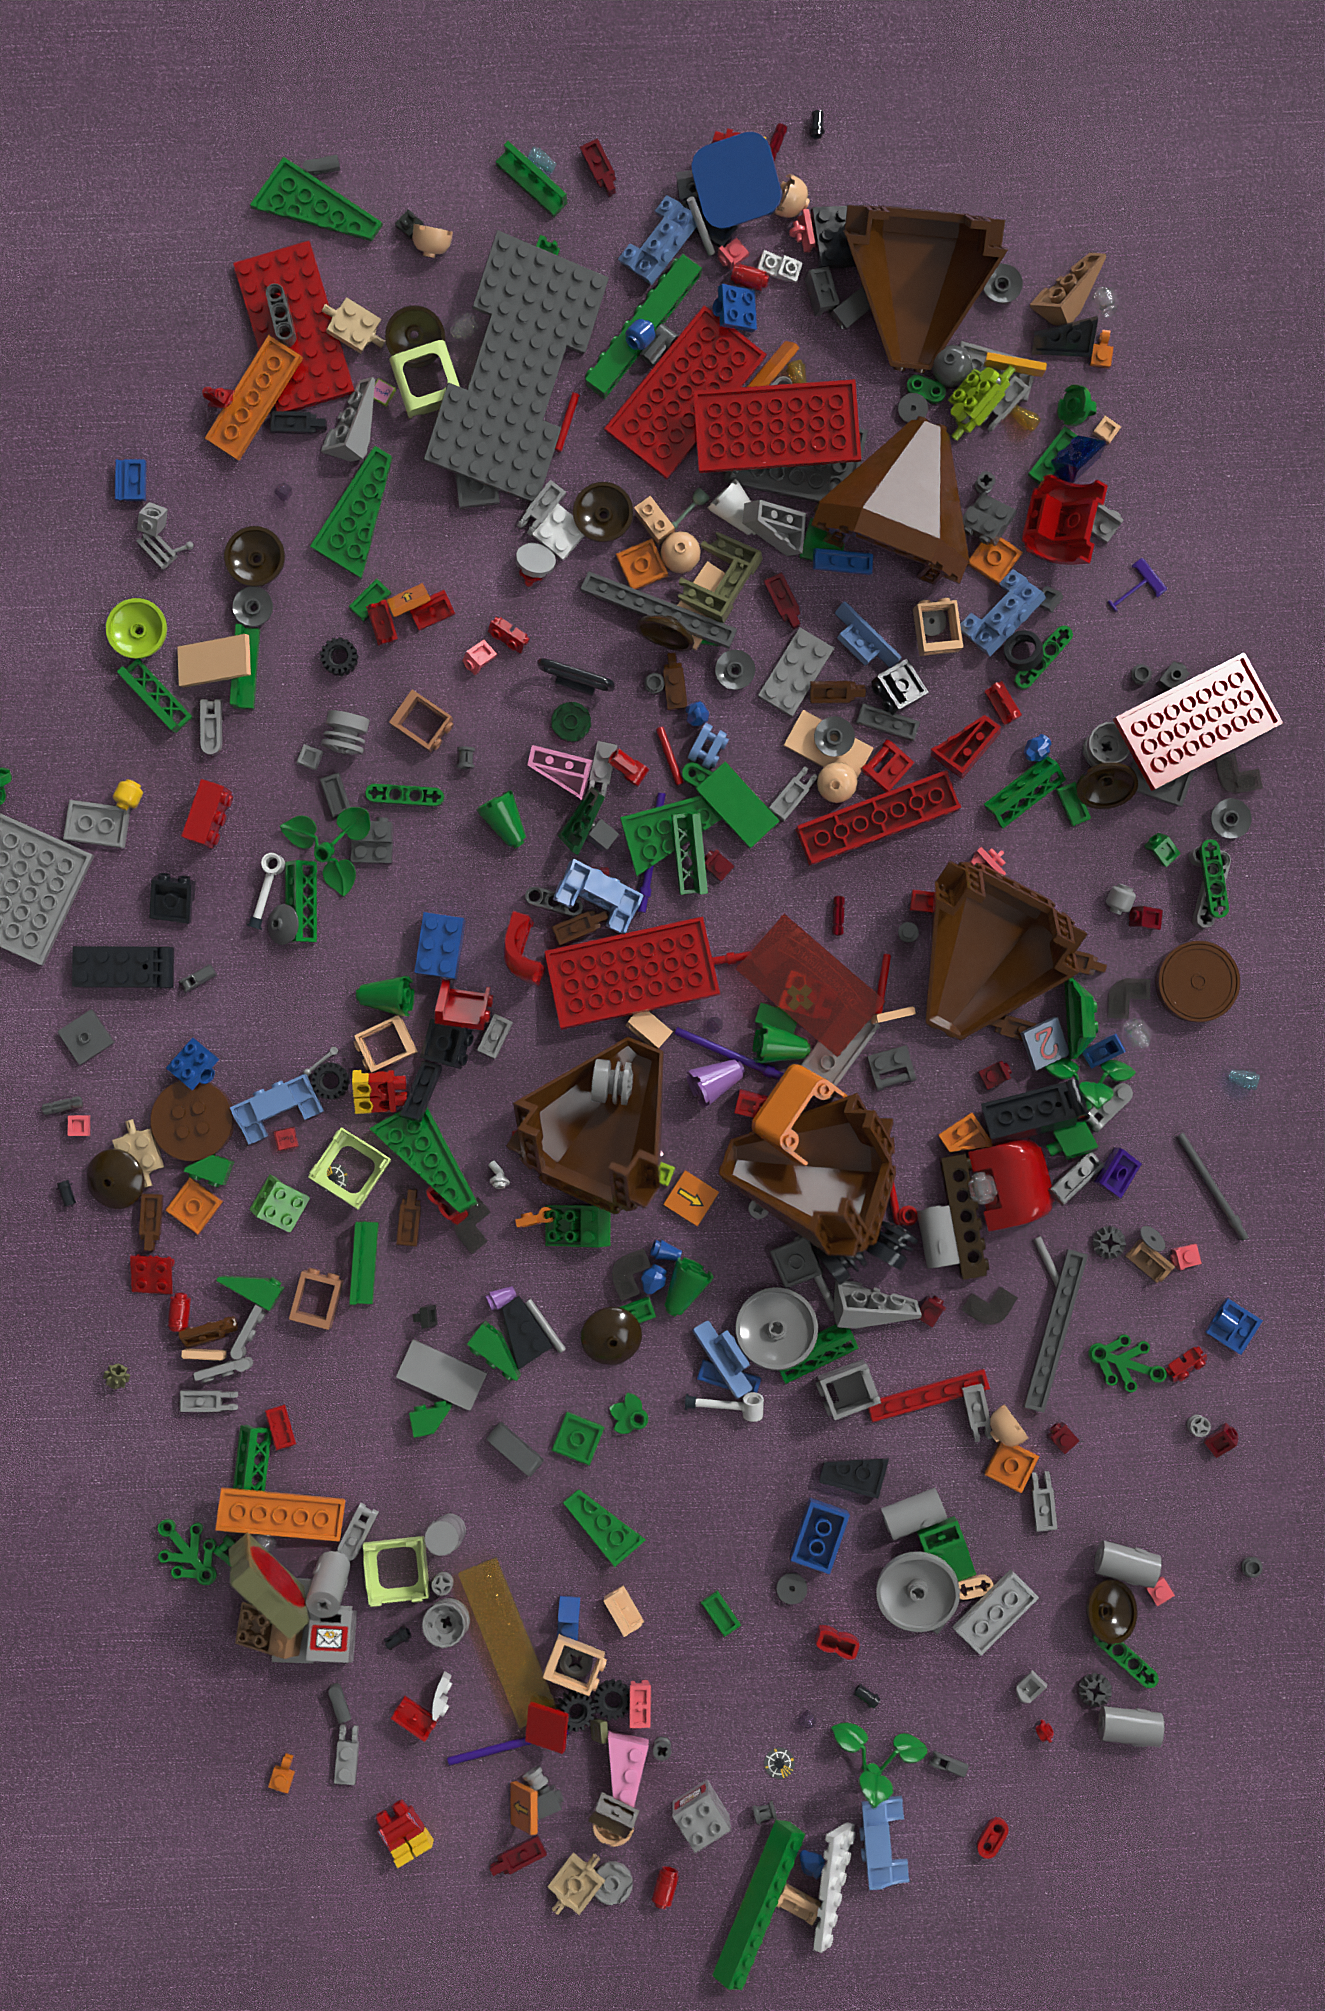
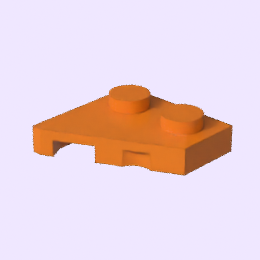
(965, 1135)

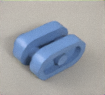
(719, 742)

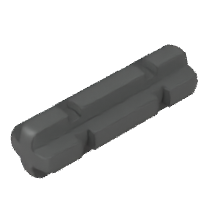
(62, 1105)

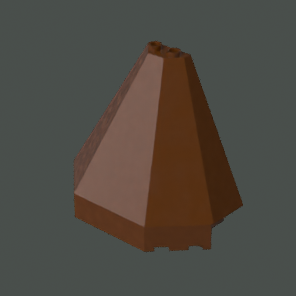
(921, 274)
(903, 503)
(992, 948)
(597, 1148)
(842, 1189)

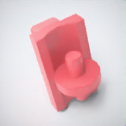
(804, 231)
(983, 857)

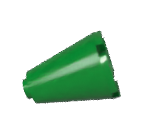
(504, 818)
(388, 995)
(778, 1045)
(686, 1285)

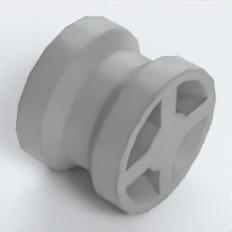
(756, 1210)
(1203, 1427)
(442, 1588)
(535, 1778)

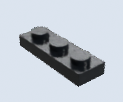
(421, 1091)

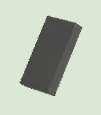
(335, 794)

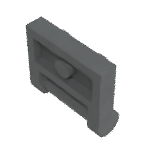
(890, 1061)

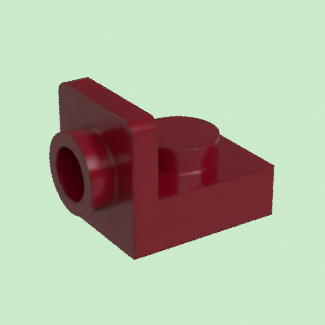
(718, 864)
(1145, 917)
(995, 1074)
(931, 1310)
(1063, 1437)
(1222, 1440)

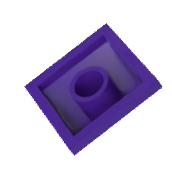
(1118, 1172)

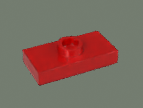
(280, 1427)

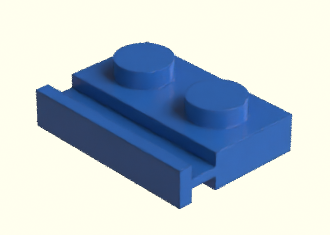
(130, 480)

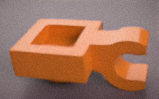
(1102, 353)
(529, 1219)
(282, 1776)

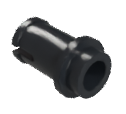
(817, 124)
(66, 1193)
(398, 1638)
(867, 1696)

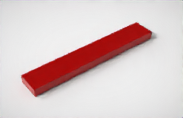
(926, 1395)

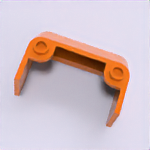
(786, 1104)

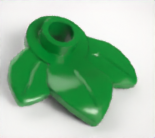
(626, 1412)

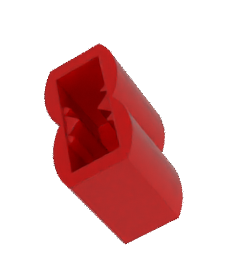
(445, 1208)
(832, 1641)

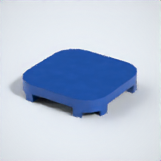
(736, 180)

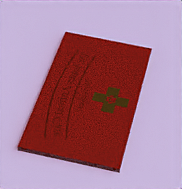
(810, 985)

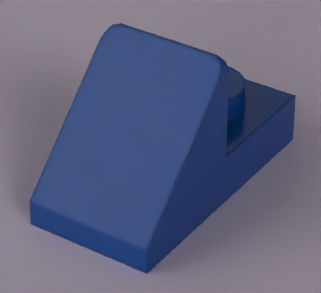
(1103, 1050)
(569, 1616)

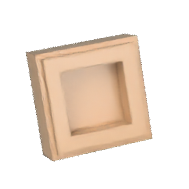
(1106, 430)

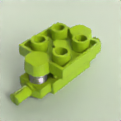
(978, 398)

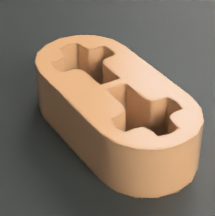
(975, 1591)

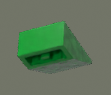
(578, 1226)
(492, 1346)
(948, 1543)

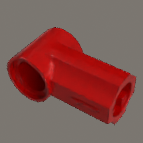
(631, 769)

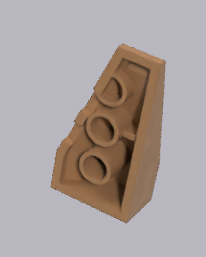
(1067, 297)

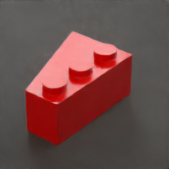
(965, 748)

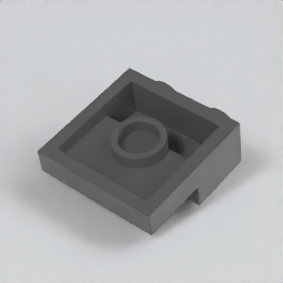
(988, 519)
(376, 846)

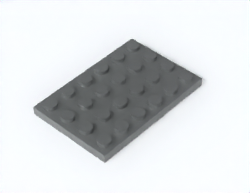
(800, 482)

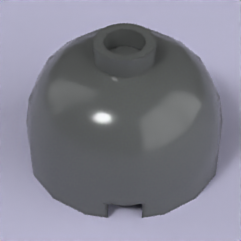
(952, 366)

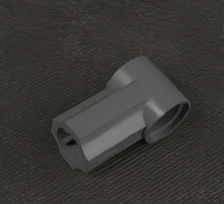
(663, 341)

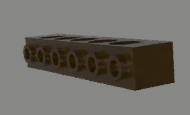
(980, 1265)

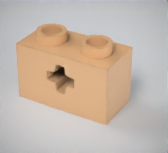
(654, 520)

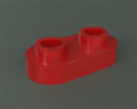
(992, 1836)

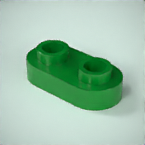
(926, 388)
(701, 774)

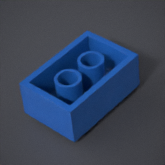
(440, 945)
(819, 1535)

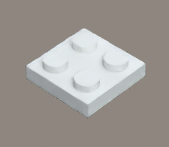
(559, 532)

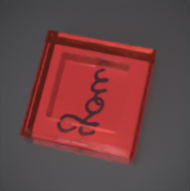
(286, 1138)

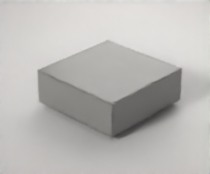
(310, 757)

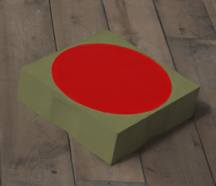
(268, 1585)

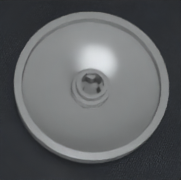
(776, 1329)
(917, 1591)

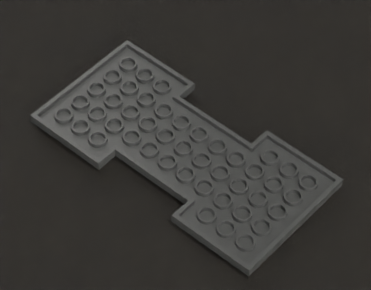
(535, 313)

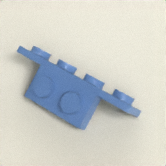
(863, 639)
(725, 1356)

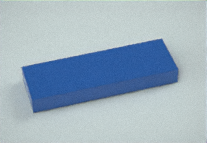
(842, 561)
(709, 1374)

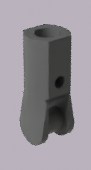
(322, 165)
(200, 976)
(339, 1703)
(951, 1765)

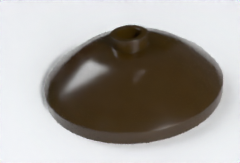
(411, 319)
(599, 499)
(245, 547)
(665, 632)
(1107, 785)
(125, 1178)
(609, 1325)
(1111, 1611)

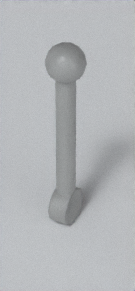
(189, 545)
(333, 1051)

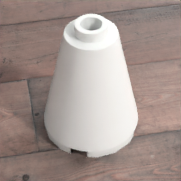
(730, 506)

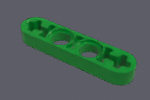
(1046, 659)
(405, 795)
(1210, 879)
(1123, 1659)

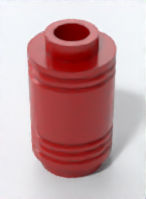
(749, 277)
(179, 1312)
(665, 1887)

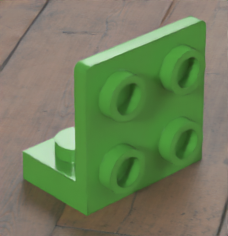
(279, 1204)

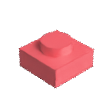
(79, 1125)
(1160, 1592)

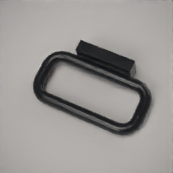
(575, 678)

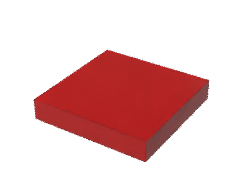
(546, 1727)

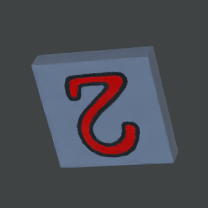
(1045, 1043)

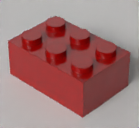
(207, 814)

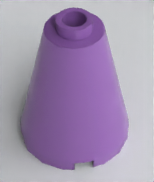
(714, 1080)

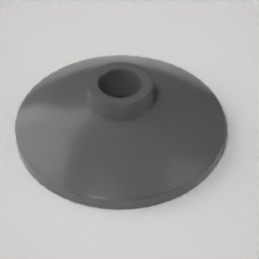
(1010, 278)
(246, 599)
(739, 660)
(838, 727)
(1240, 817)
(283, 924)

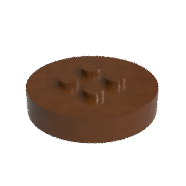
(1197, 981)
(193, 1121)

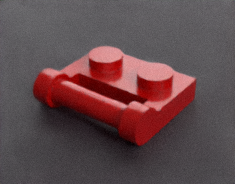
(892, 771)

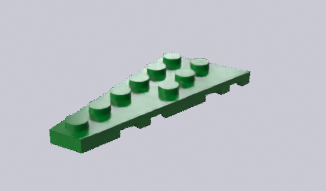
(303, 198)
(352, 523)
(651, 832)
(428, 1155)

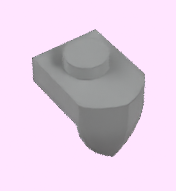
(1030, 1687)

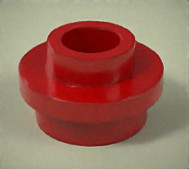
(913, 1215)

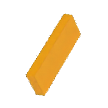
(1021, 365)

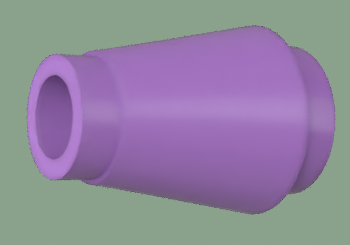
(499, 1298)

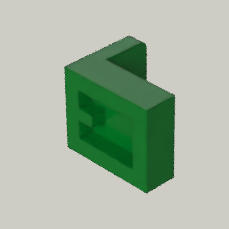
(1162, 848)

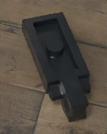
(296, 422)

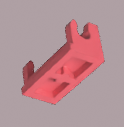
(640, 1704)

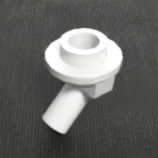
(499, 1180)

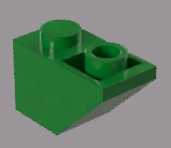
(213, 1168)
(427, 1420)

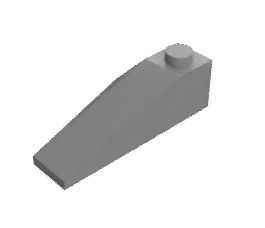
(352, 433)
(866, 1307)

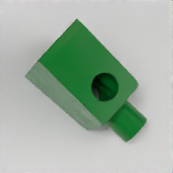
(1072, 1141)

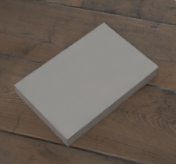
(96, 824)

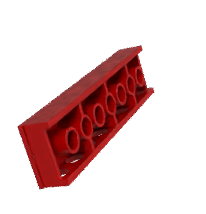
(877, 817)

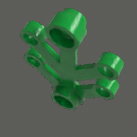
(1122, 1361)
(189, 1554)

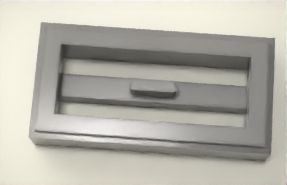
(146, 537)

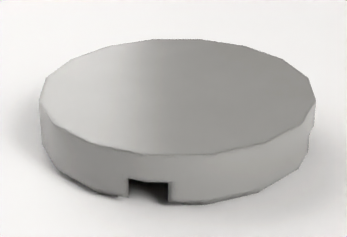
(535, 560)
(617, 1883)

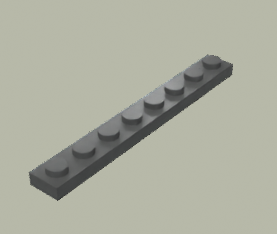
(649, 605)
(1055, 1330)

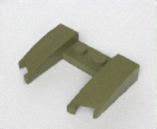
(743, 562)

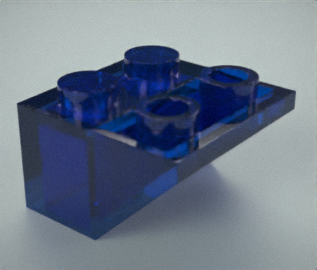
(1077, 457)

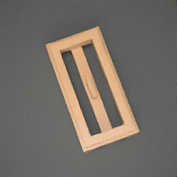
(893, 1015)
(204, 1354)

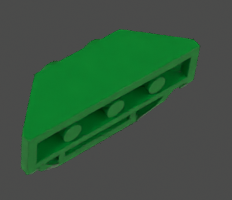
(1079, 1017)

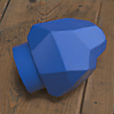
(697, 713)
(1037, 748)
(653, 1279)
(811, 1863)

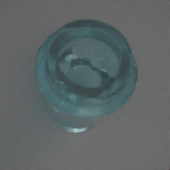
(541, 160)
(1246, 1079)

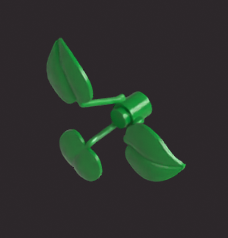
(341, 874)
(1094, 1093)
(873, 1785)

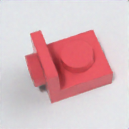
(732, 254)
(478, 657)
(1185, 1256)

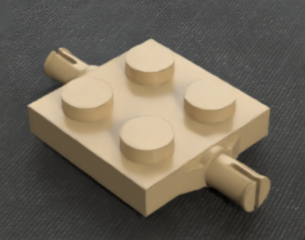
(353, 325)
(142, 1147)
(576, 1884)

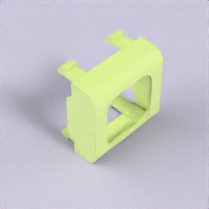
(429, 402)
(341, 1139)
(379, 1594)

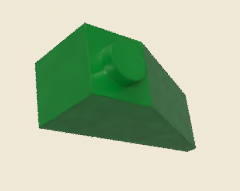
(257, 1289)

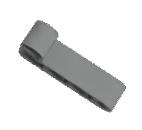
(1201, 904)

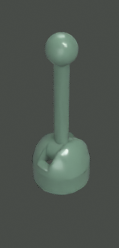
(699, 498)

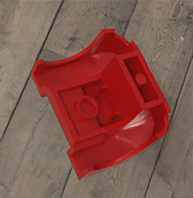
(1062, 520)
(514, 946)
(1020, 1182)

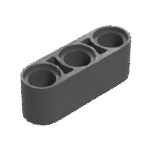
(277, 306)
(543, 902)
(515, 1449)

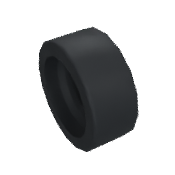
(1016, 638)

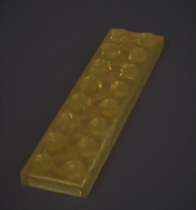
(506, 1637)

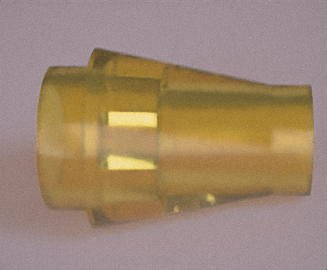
(797, 371)
(1026, 418)

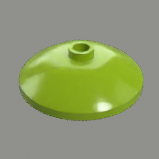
(127, 619)

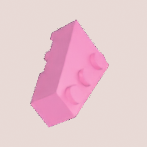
(562, 768)
(626, 1764)

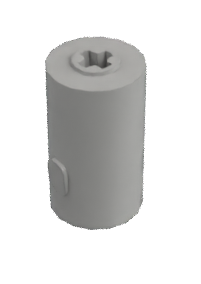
(938, 1236)
(913, 1513)
(445, 1534)
(1127, 1564)
(328, 1584)
(1131, 1726)

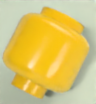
(127, 794)

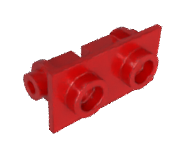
(218, 397)
(514, 640)
(1003, 702)
(1181, 1370)

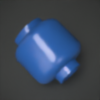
(640, 334)

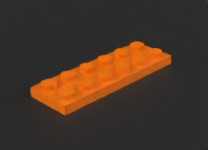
(254, 397)
(280, 1514)

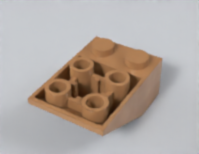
(261, 1635)

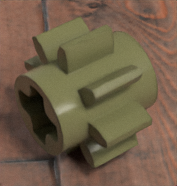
(116, 1376)

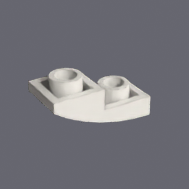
(780, 267)
(440, 1700)

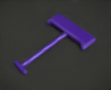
(1149, 577)

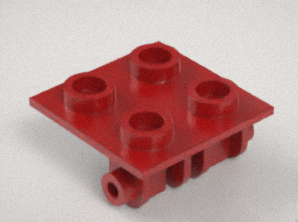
(151, 1274)

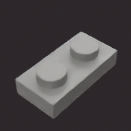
(495, 1036)

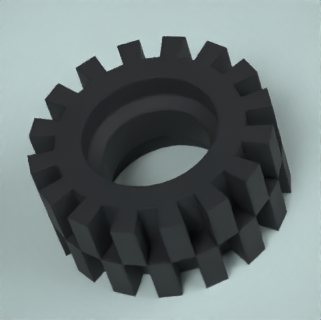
(336, 644)
(343, 1081)
(603, 1708)
(585, 1714)

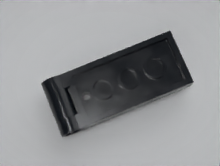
(122, 967)
(1035, 1112)

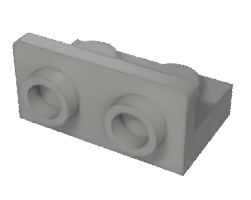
(1105, 523)

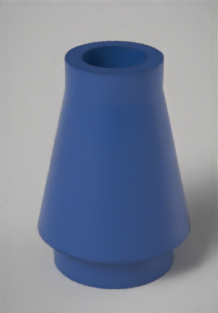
(664, 1251)

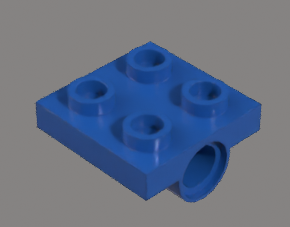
(736, 308)
(193, 1064)
(1233, 1326)

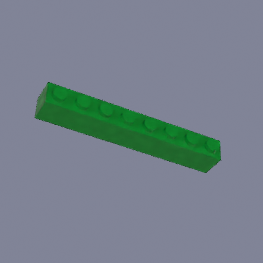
(657, 309)
(758, 1905)

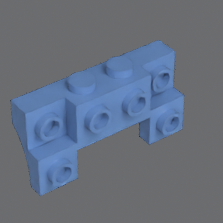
(663, 242)
(1006, 615)
(601, 890)
(269, 1103)
(877, 1854)

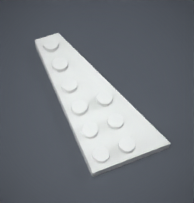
(831, 1882)

